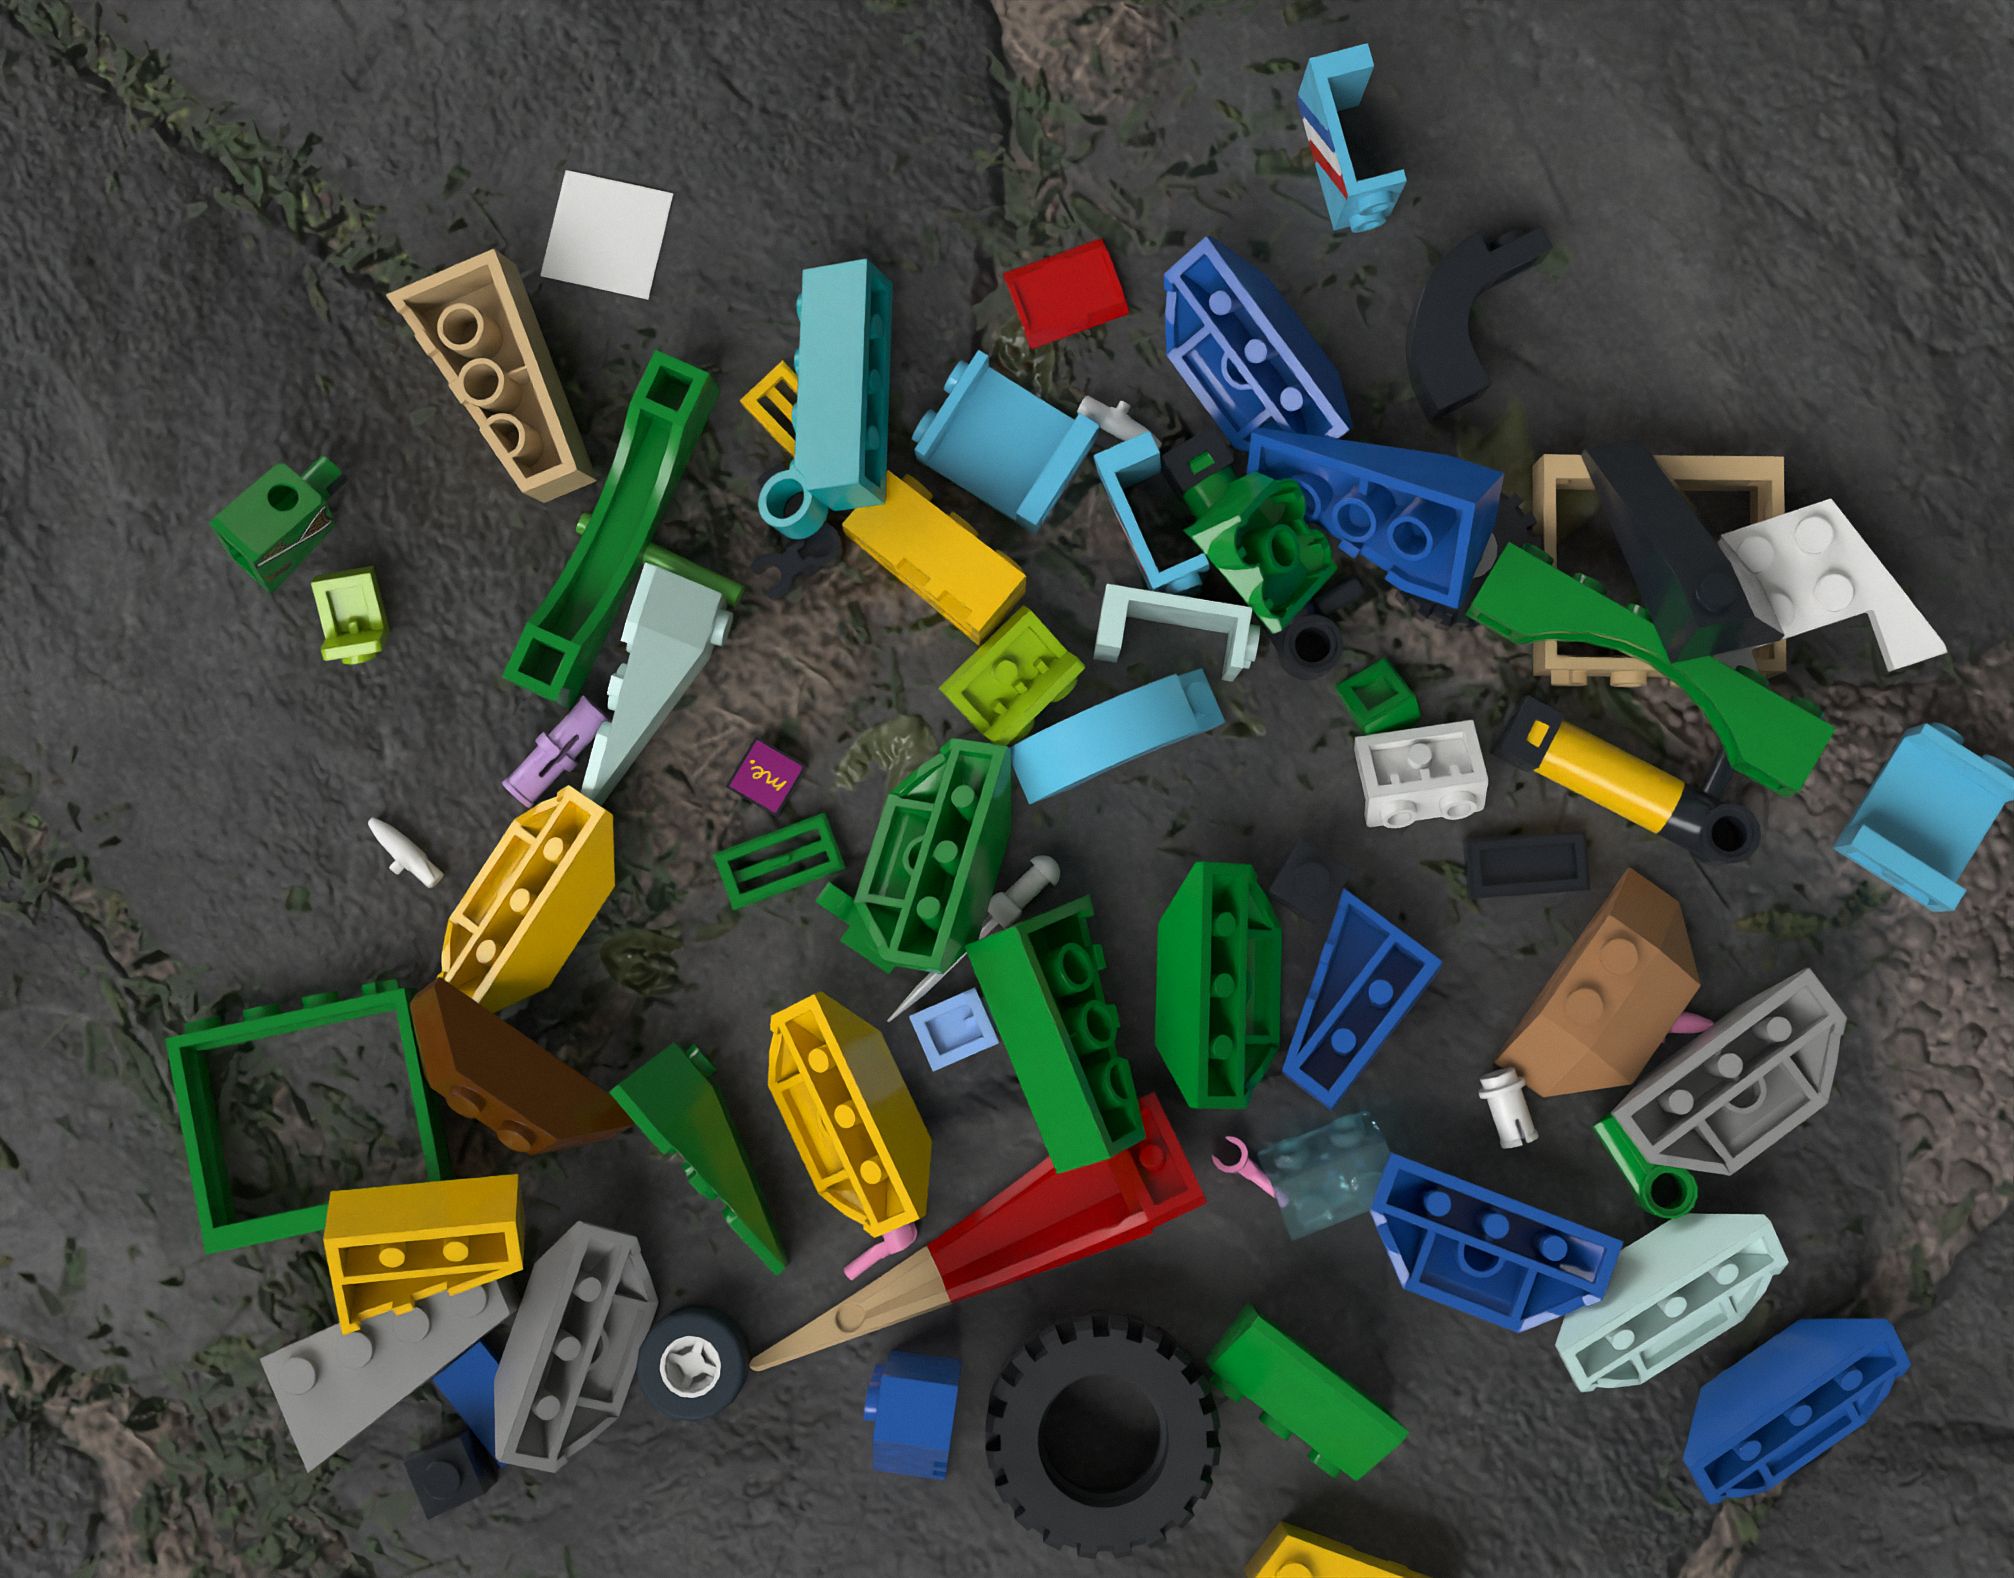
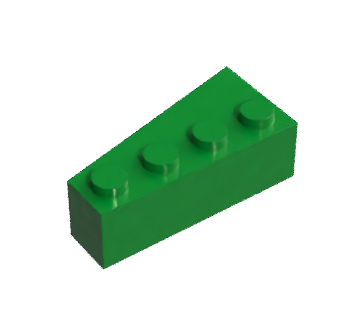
(1061, 1033)

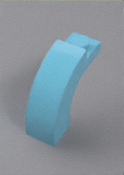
(1114, 734)

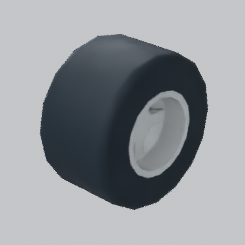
(680, 1380)

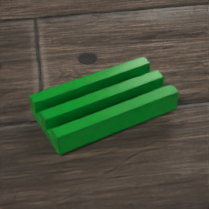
(827, 844)

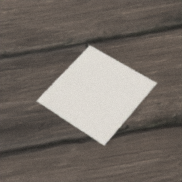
(606, 234)

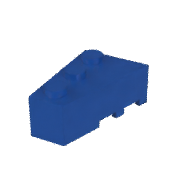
(1356, 1000)

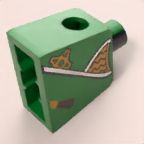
(279, 520)

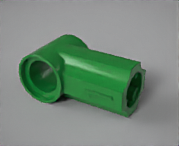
(1641, 1174)

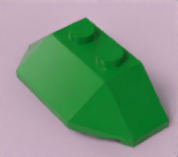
(938, 856)
(1218, 985)

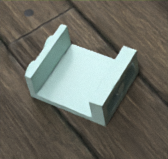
(1177, 610)

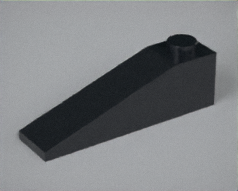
(1685, 570)

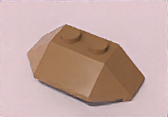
(1608, 996)

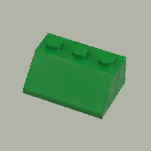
(1303, 1395)

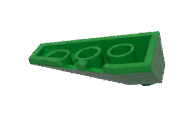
(687, 1114)

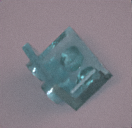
(1326, 1173)

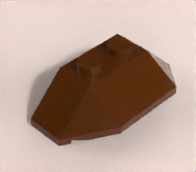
(507, 1078)

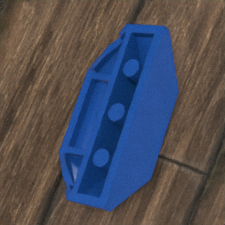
(1248, 350)
(1486, 1248)
(1790, 1403)

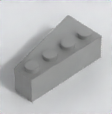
(343, 1384)

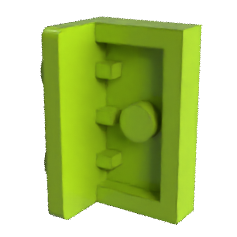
(1012, 679)

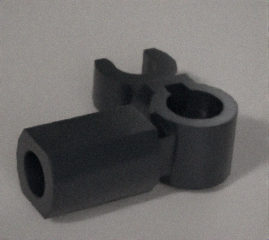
(804, 555)

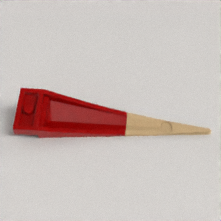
(1018, 1234)

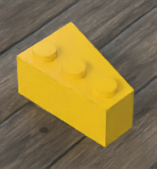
(938, 557)
(420, 1240)

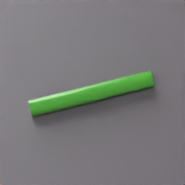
(683, 567)

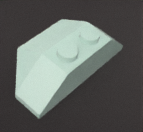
(1670, 1297)

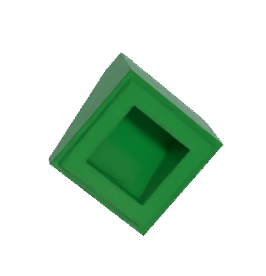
(1379, 699)

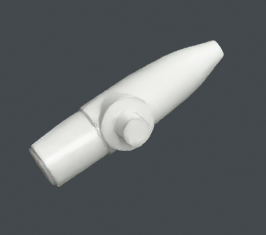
(1113, 419)
(405, 853)

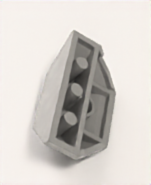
(1739, 1081)
(572, 1347)

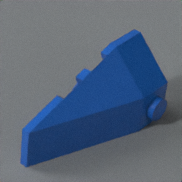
(1398, 507)

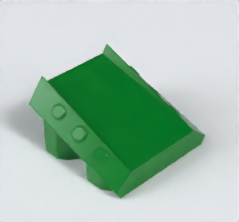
(1265, 546)

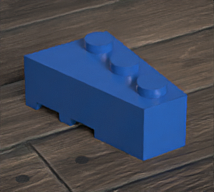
(913, 1413)

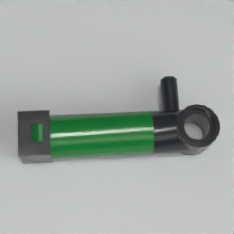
(1200, 476)

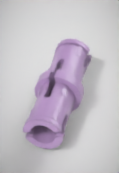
(555, 752)

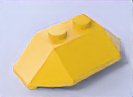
(531, 901)
(850, 1114)

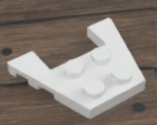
(1824, 573)

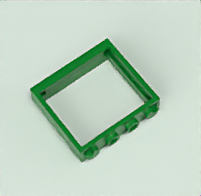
(200, 1122)

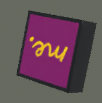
(767, 777)

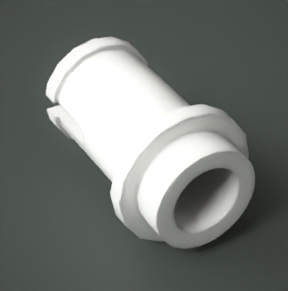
(1508, 1106)

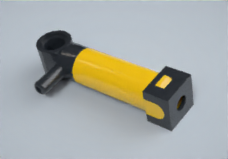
(1546, 743)

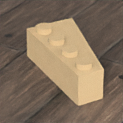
(499, 367)

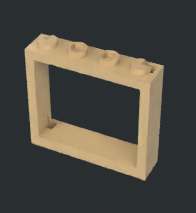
(1756, 474)

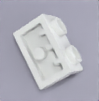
(1421, 774)

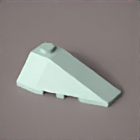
(669, 643)

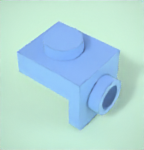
(955, 1028)

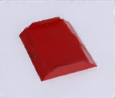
(1066, 293)

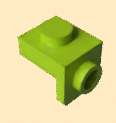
(351, 615)

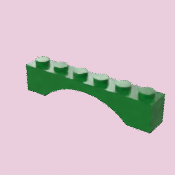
(651, 457)
(1759, 730)

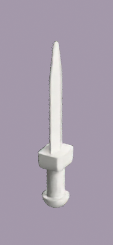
(1004, 910)

